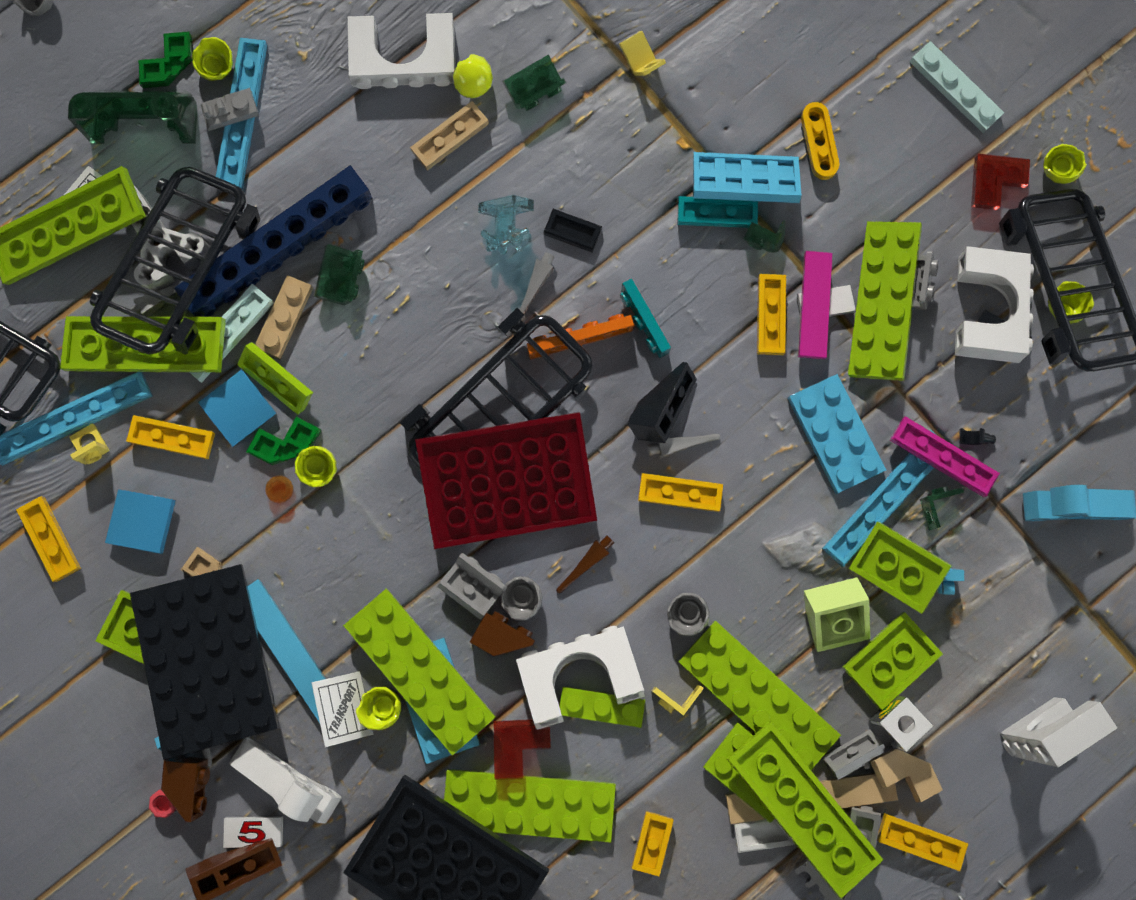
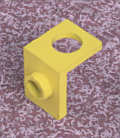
(640, 55)
(91, 452)
(670, 705)

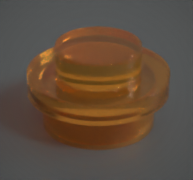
(279, 489)

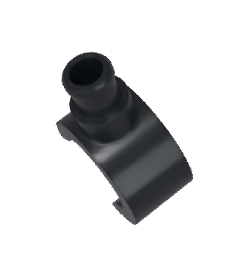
(975, 437)

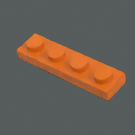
(588, 334)

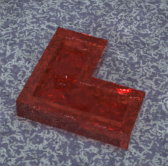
(992, 173)
(510, 741)

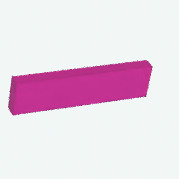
(815, 305)
(944, 456)

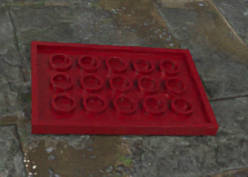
(506, 480)

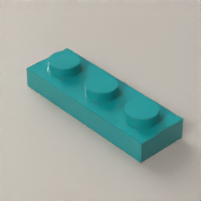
(716, 212)
(644, 319)

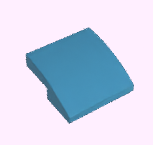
(237, 407)
(140, 521)

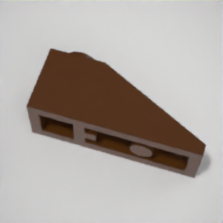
(232, 869)

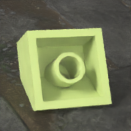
(838, 614)

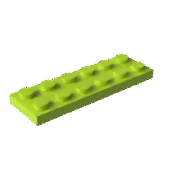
(68, 225)
(885, 300)
(89, 351)
(419, 671)
(757, 693)
(534, 805)
(805, 810)

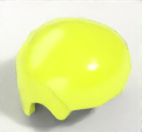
(212, 59)
(473, 76)
(1064, 164)
(1074, 303)
(315, 466)
(379, 708)

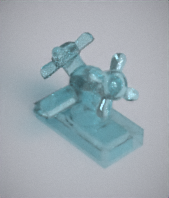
(505, 213)

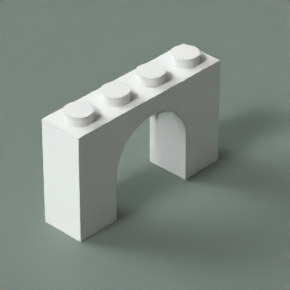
(433, 66)
(1011, 276)
(541, 669)
(1057, 732)

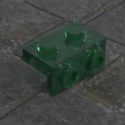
(533, 83)
(339, 275)

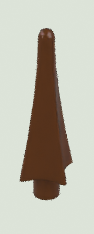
(594, 555)

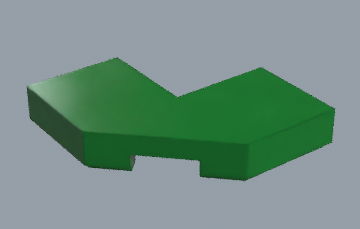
(163, 71)
(275, 450)

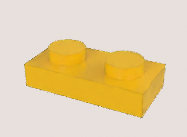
(652, 843)

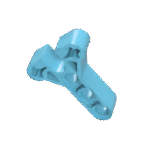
(1079, 503)

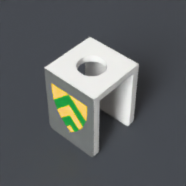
(889, 718)

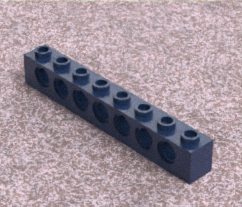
(279, 228)

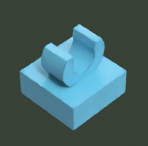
(948, 586)

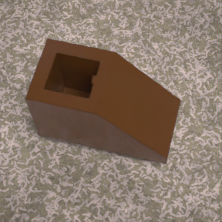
(499, 638)
(185, 784)

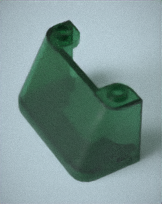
(99, 111)

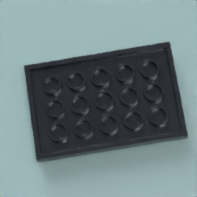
(203, 661)
(439, 853)

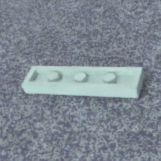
(956, 87)
(240, 320)

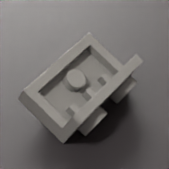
(924, 291)
(472, 586)

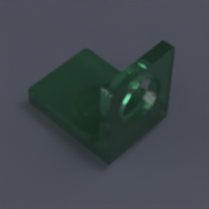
(929, 507)

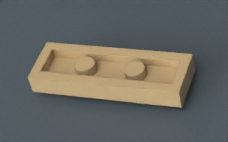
(449, 135)
(284, 317)

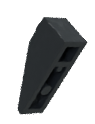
(661, 407)

